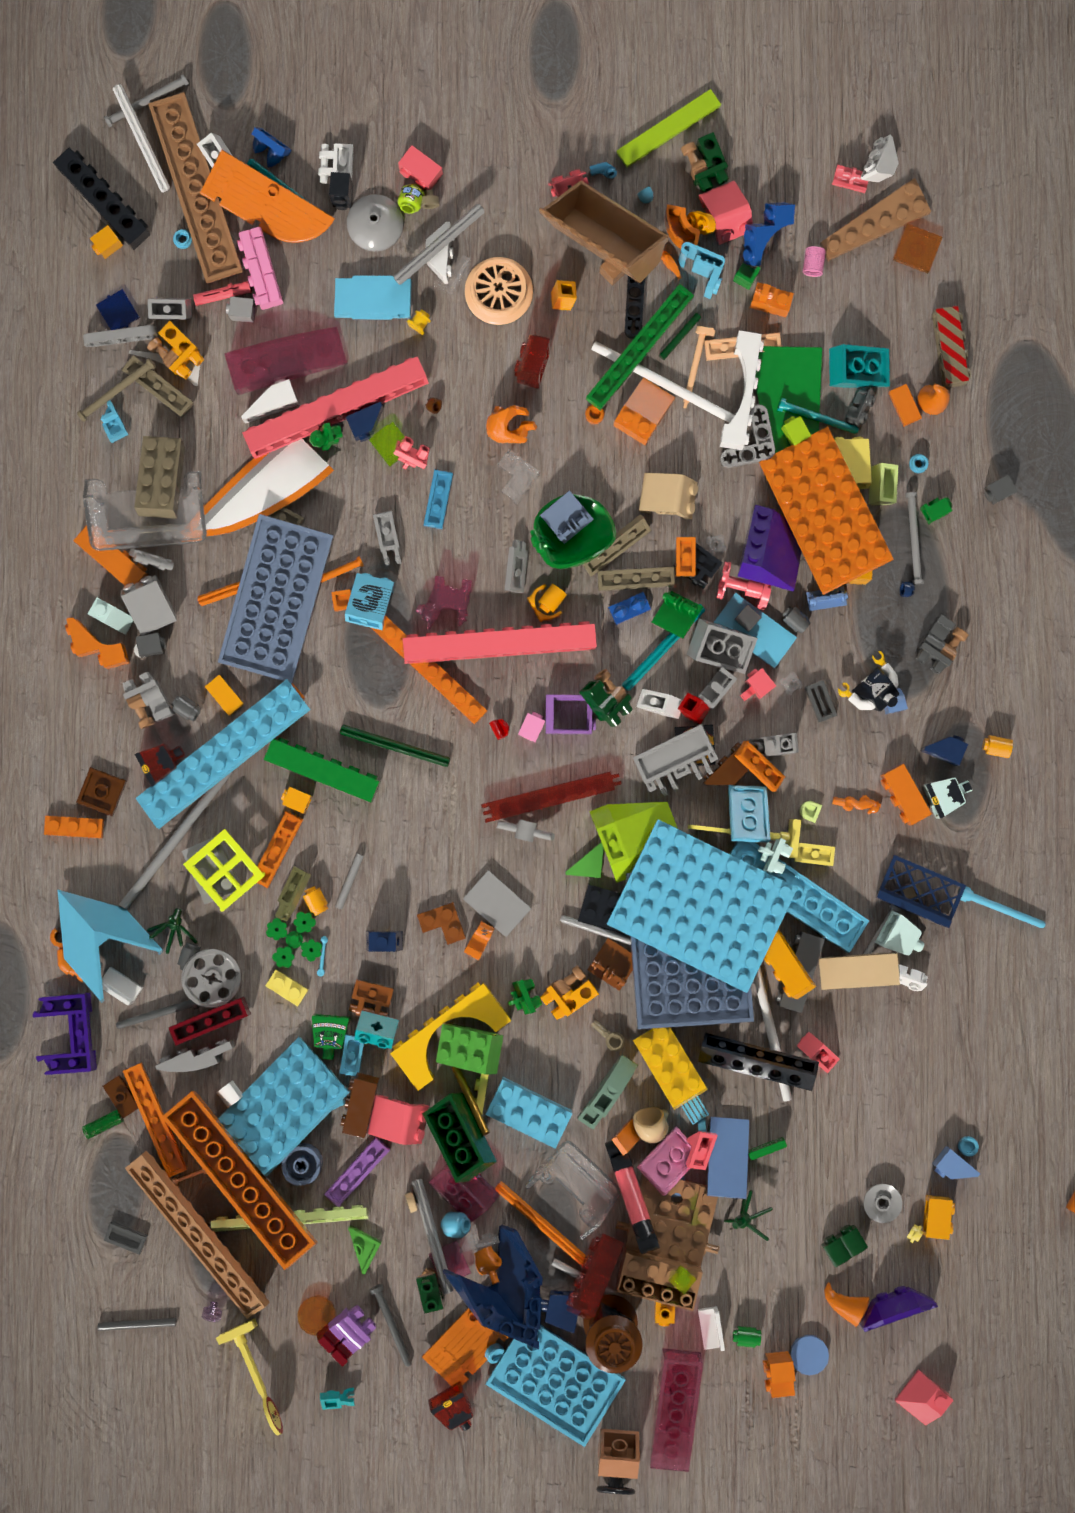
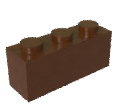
(359, 1105)

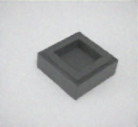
(747, 618)

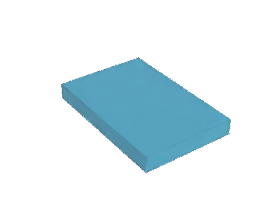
(749, 813)

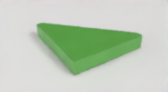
(589, 865)
(364, 1246)

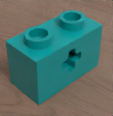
(376, 1030)

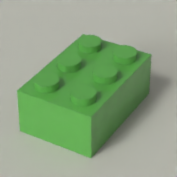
(469, 1049)

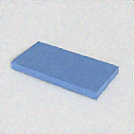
(728, 1158)

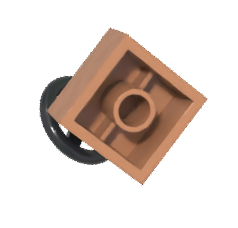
(618, 1459)

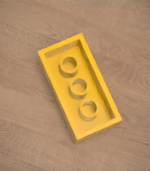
(670, 1065)

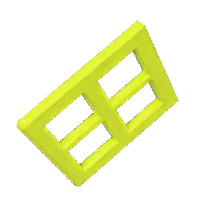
(224, 870)

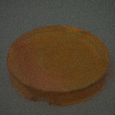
(315, 1314)

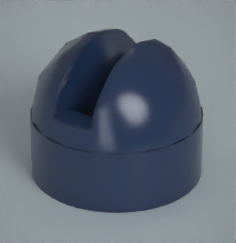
(907, 589)

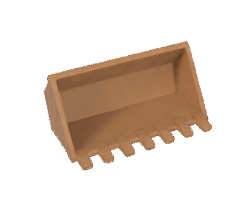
(607, 230)

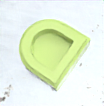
(810, 810)

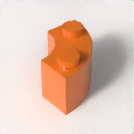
(678, 226)

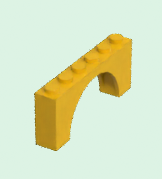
(413, 1052)

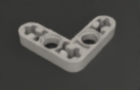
(760, 442)

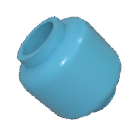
(455, 1224)

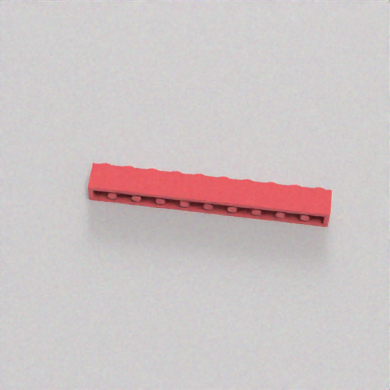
(335, 407)
(499, 643)

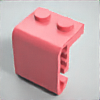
(729, 210)
(397, 1121)

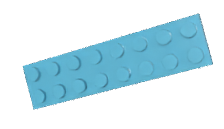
(812, 903)

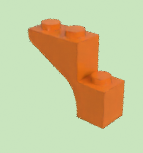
(85, 644)

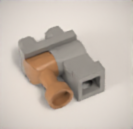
(144, 695)

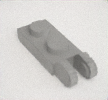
(387, 536)

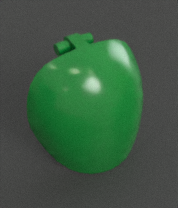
(583, 546)

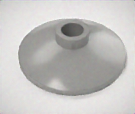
(889, 1210)

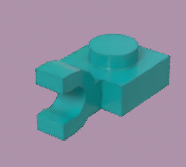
(335, 1400)

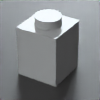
(241, 309)

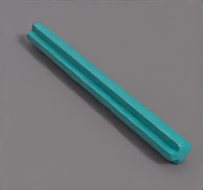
(652, 659)

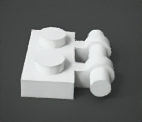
(342, 160)

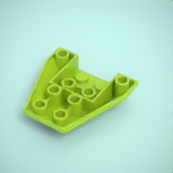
(626, 830)

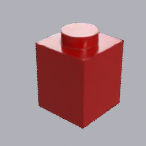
(693, 708)

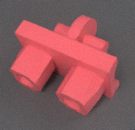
(849, 178)
(410, 455)

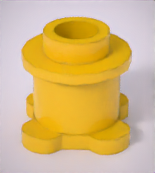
(419, 321)

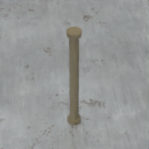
(116, 389)

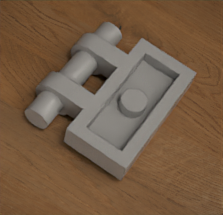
(148, 558)

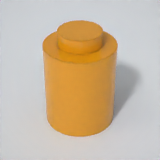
(551, 599)
(997, 746)

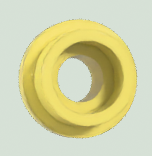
(915, 1233)

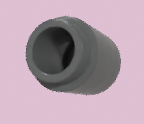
(796, 619)
(186, 708)
(186, 953)

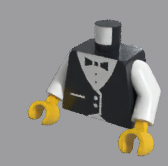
(876, 690)

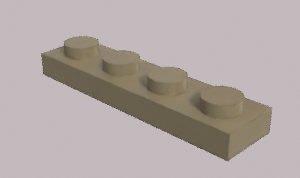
(159, 388)
(624, 539)
(636, 578)

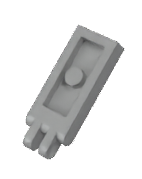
(516, 567)

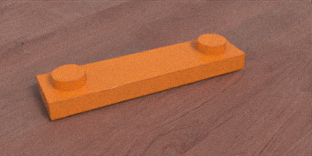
(278, 847)

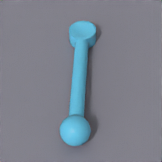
(321, 972)

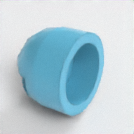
(646, 195)

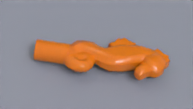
(863, 803)

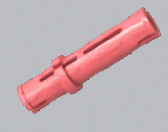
(222, 293)

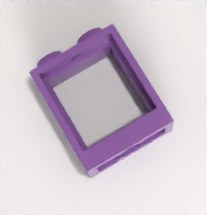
(591, 723)

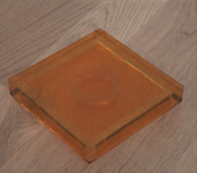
(917, 248)

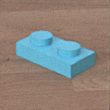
(351, 1056)

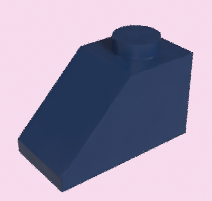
(365, 421)
(948, 749)

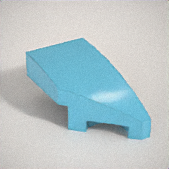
(113, 424)

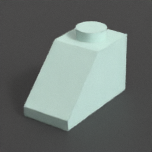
(111, 616)

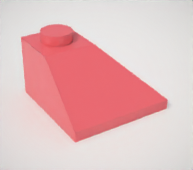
(924, 1398)

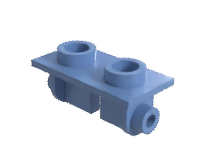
(832, 599)

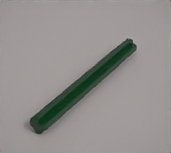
(395, 745)

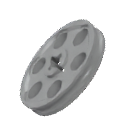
(207, 970)

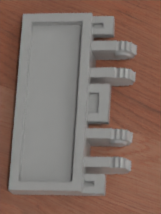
(674, 757)

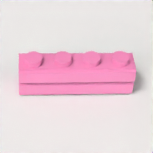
(260, 267)

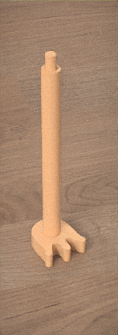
(702, 331)

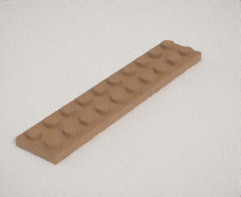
(189, 174)
(197, 1235)

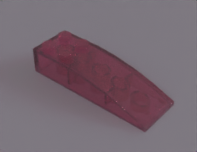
(285, 359)
(676, 1409)

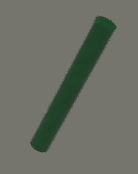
(678, 338)

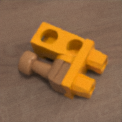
(181, 353)
(567, 998)

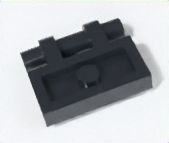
(706, 564)

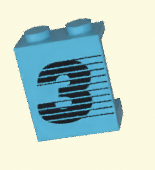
(369, 601)

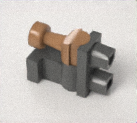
(936, 648)

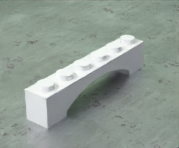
(747, 348)

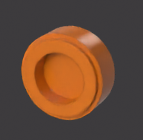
(594, 415)

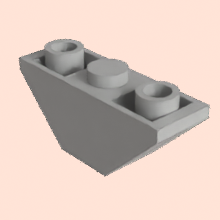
(776, 744)

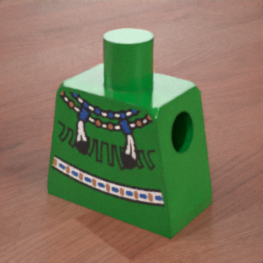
(329, 1033)

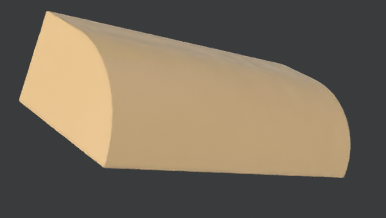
(859, 970)

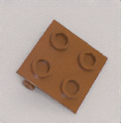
(612, 964)

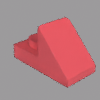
(701, 1149)

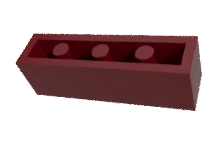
(209, 1020)

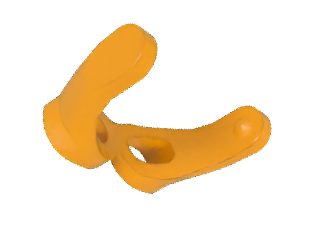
(542, 617)

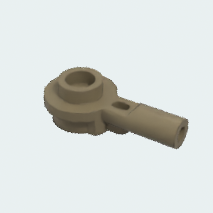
(614, 1040)

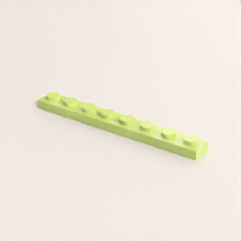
(317, 1216)

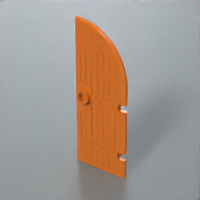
(262, 199)
(461, 1348)

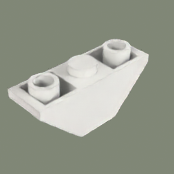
(881, 160)
(441, 261)

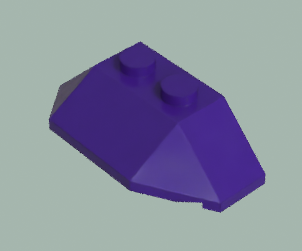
(895, 1306)

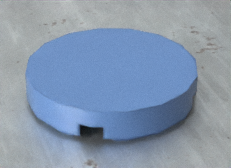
(809, 1354)

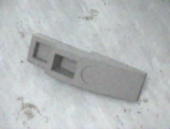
(188, 1060)

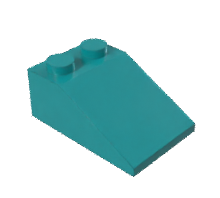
(858, 366)

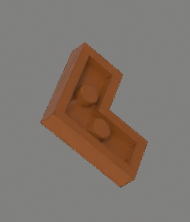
(443, 917)

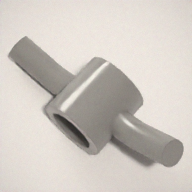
(525, 830)

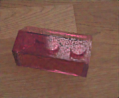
(465, 1197)

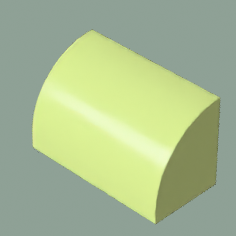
(884, 484)

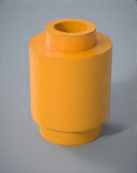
(315, 900)

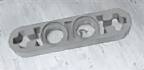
(120, 336)

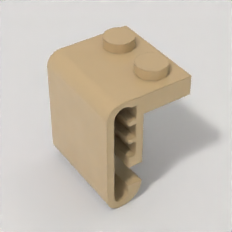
(668, 494)

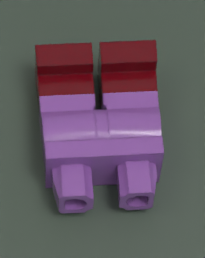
(346, 1334)

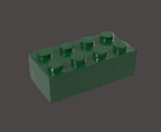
(459, 1137)

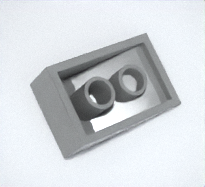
(721, 646)

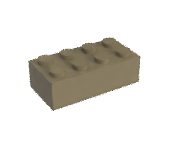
(159, 477)

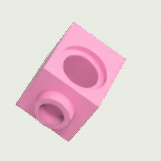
(532, 726)

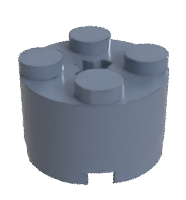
(307, 1174)

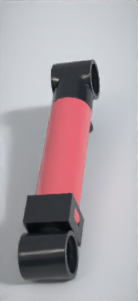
(633, 1199)

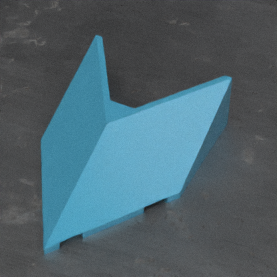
(87, 926)

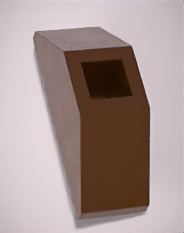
(729, 770)

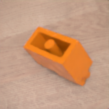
(771, 300)

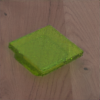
(385, 441)

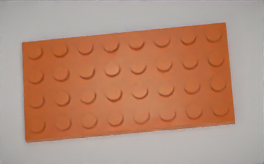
(826, 511)

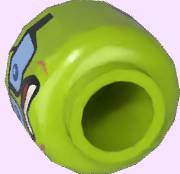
(410, 198)

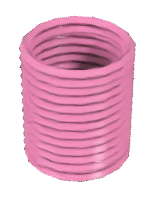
(814, 261)

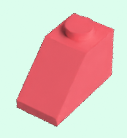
(818, 1052)

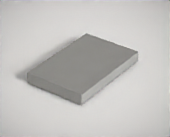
(497, 903)

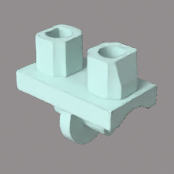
(772, 863)

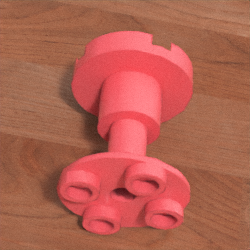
(752, 588)

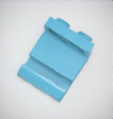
(705, 264)

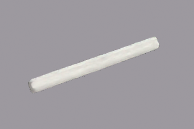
(141, 138)

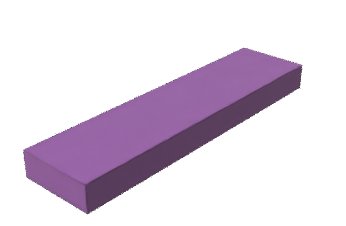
(357, 1171)

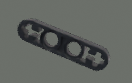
(634, 301)

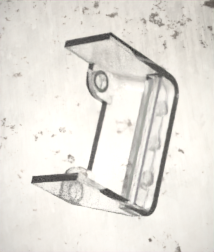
(582, 1180)

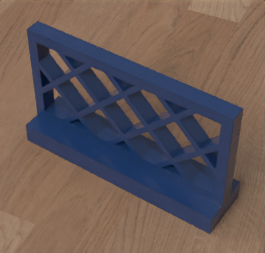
(913, 906)

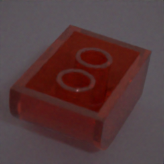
(533, 361)

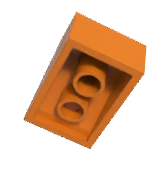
(644, 411)

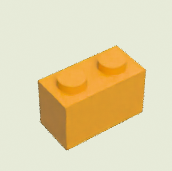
(938, 1217)

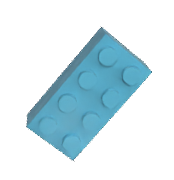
(529, 1112)

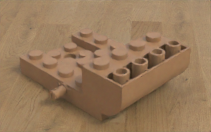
(682, 1238)

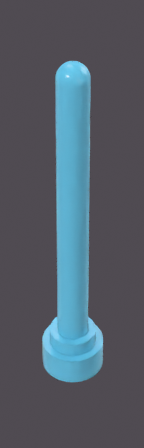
(969, 895)

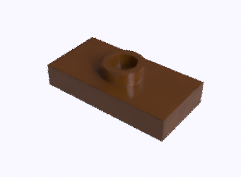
(121, 1096)

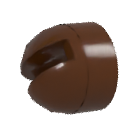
(433, 405)

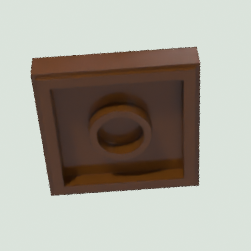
(101, 791)

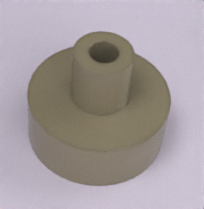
(429, 201)

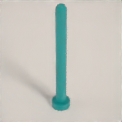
(816, 416)

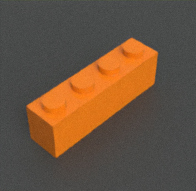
(114, 561)

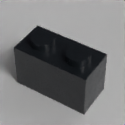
(341, 190)

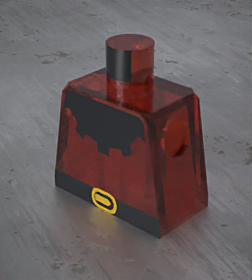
(159, 762)
(452, 1407)

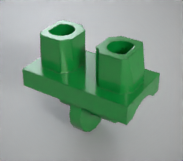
(326, 436)
(521, 997)

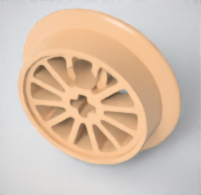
(502, 315)

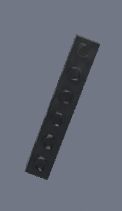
(67, 163)
(758, 1061)

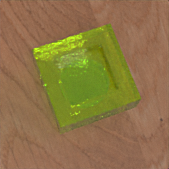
(682, 1279)

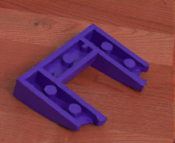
(82, 1056)

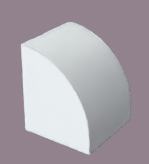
(230, 1094)

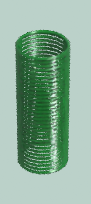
(113, 1120)

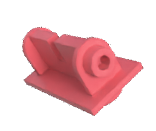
(561, 184)

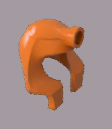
(498, 422)

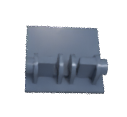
(566, 517)

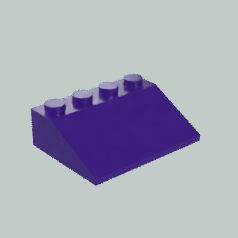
(770, 550)

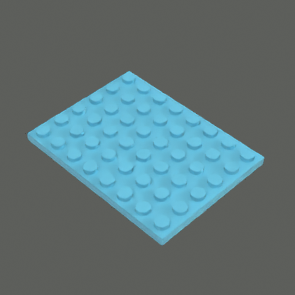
(702, 906)

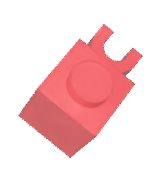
(759, 684)

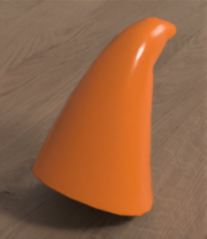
(933, 399)
(848, 1307)

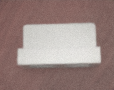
(120, 986)
(711, 1328)

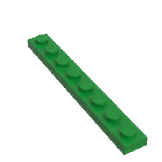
(639, 347)

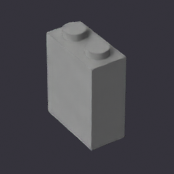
(148, 604)

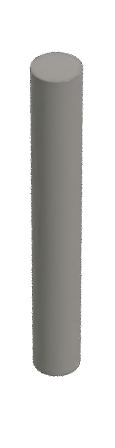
(349, 881)

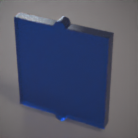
(117, 310)

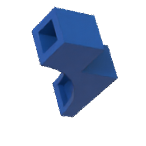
(757, 235)

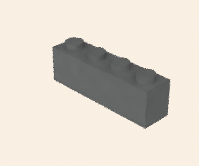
(808, 952)

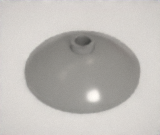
(376, 234)

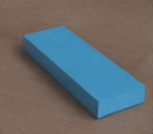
(438, 499)

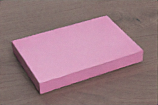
(667, 1161)

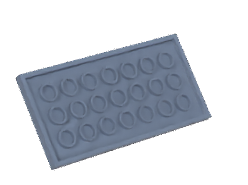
(275, 598)

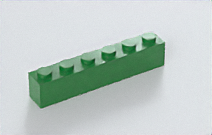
(322, 770)

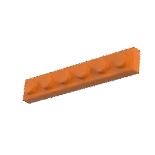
(152, 1116)

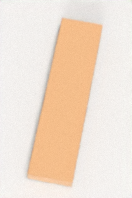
(725, 347)

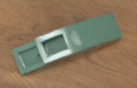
(608, 1092)

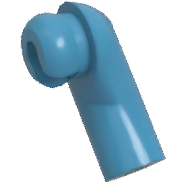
(605, 169)

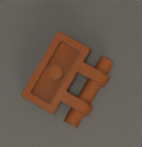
(371, 993)

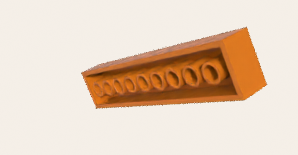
(239, 1180)

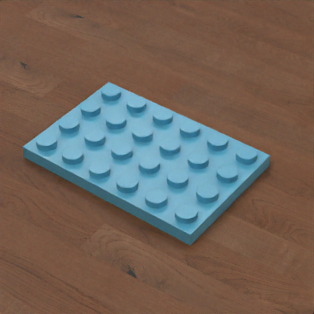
(283, 1106)
(556, 1384)

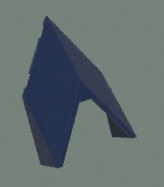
(514, 1302)

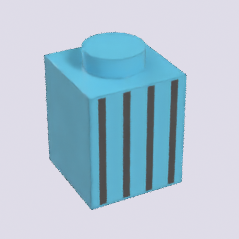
(695, 1110)

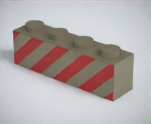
(950, 347)

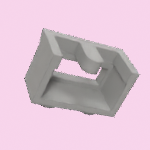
(717, 688)

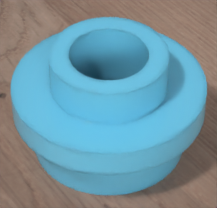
(178, 235)
(924, 463)

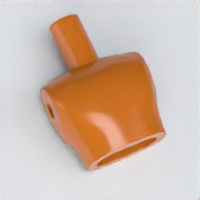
(487, 1263)

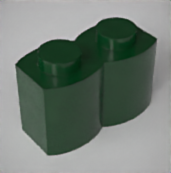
(844, 1245)

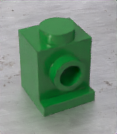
(936, 509)

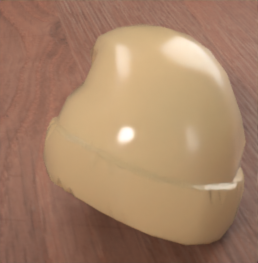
(651, 1124)

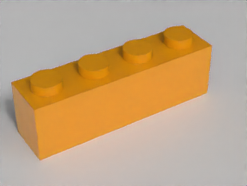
(788, 968)

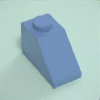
(953, 1166)

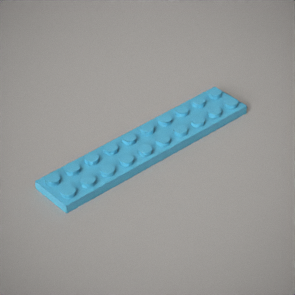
(223, 753)

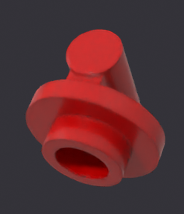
(500, 728)

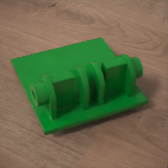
(676, 614)

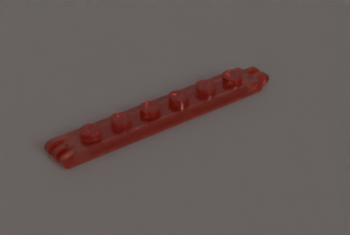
(550, 796)

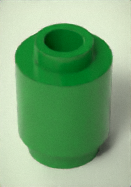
(747, 1336)

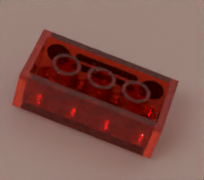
(595, 1276)

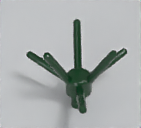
(173, 923)
(744, 1219)

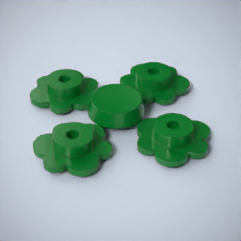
(294, 939)

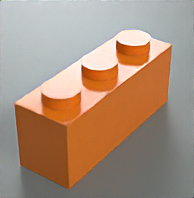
(905, 795)

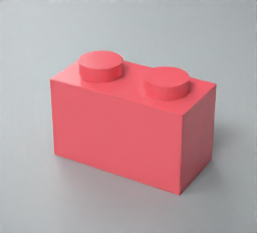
(420, 168)

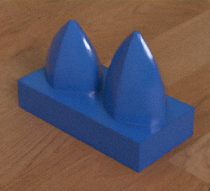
(277, 149)
(629, 608)

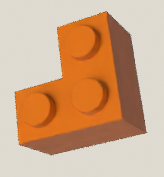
(780, 1374)

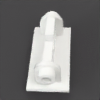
(915, 980)

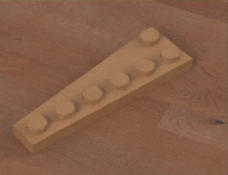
(886, 216)

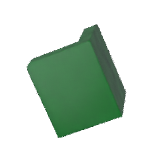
(746, 276)

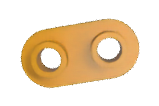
(702, 221)

